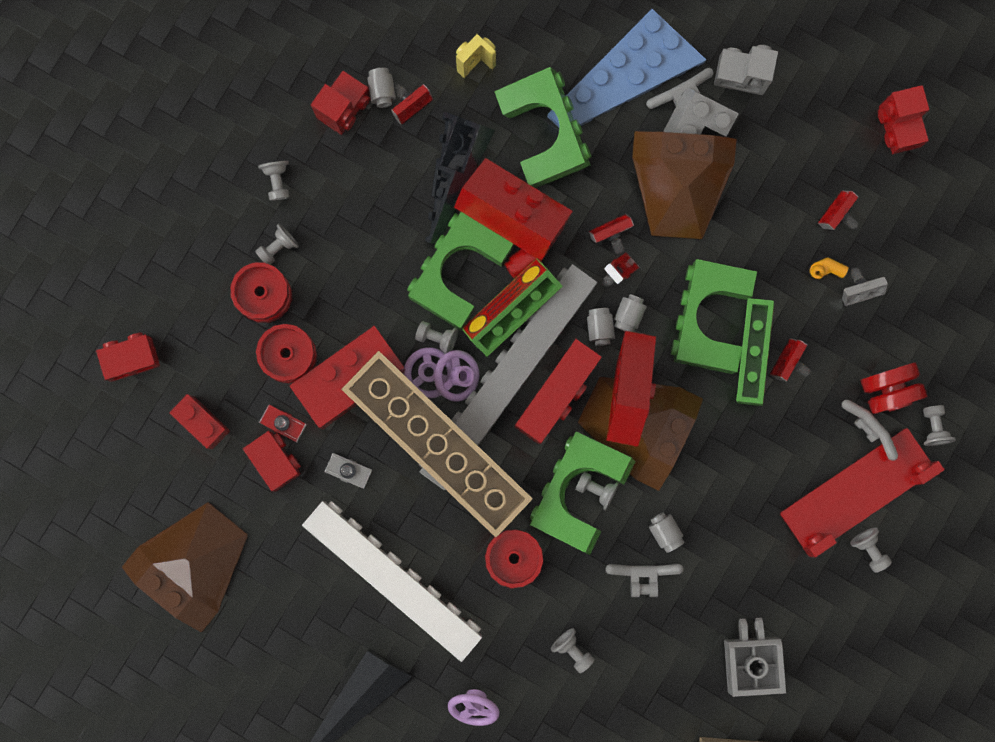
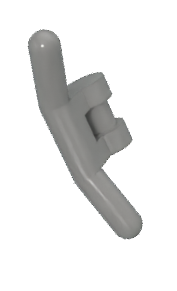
(676, 93)
(871, 427)
(644, 571)

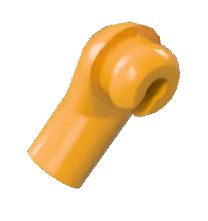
(827, 266)

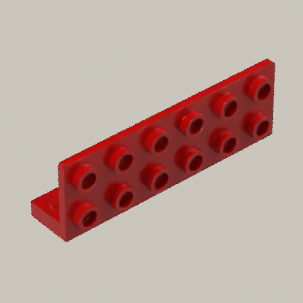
(858, 493)

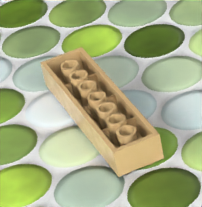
(437, 444)

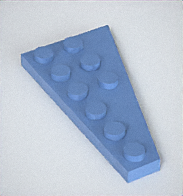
(636, 65)

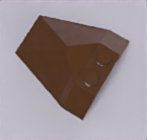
(681, 179)
(663, 435)
(189, 565)

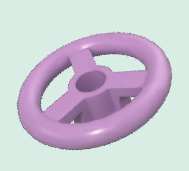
(426, 354)
(468, 375)
(475, 705)

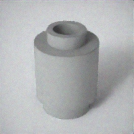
(381, 87)
(629, 313)
(600, 326)
(666, 532)

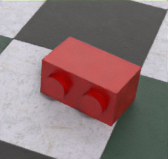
(127, 357)
(199, 421)
(272, 460)

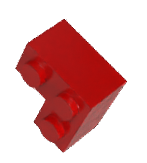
(341, 102)
(903, 119)

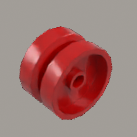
(272, 303)
(272, 348)
(894, 389)
(529, 559)

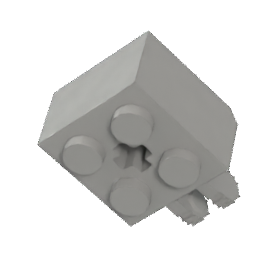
(740, 653)

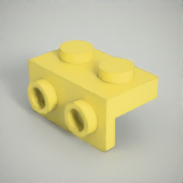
(473, 52)

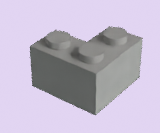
(746, 71)
(697, 111)

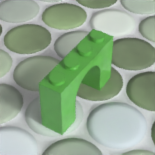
(568, 151)
(429, 288)
(692, 345)
(580, 456)

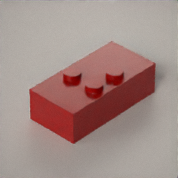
(513, 209)
(322, 386)
(632, 389)
(558, 391)

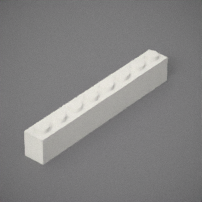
(392, 580)

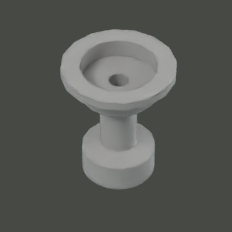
(274, 170)
(284, 239)
(447, 339)
(938, 436)
(606, 493)
(867, 541)
(566, 643)

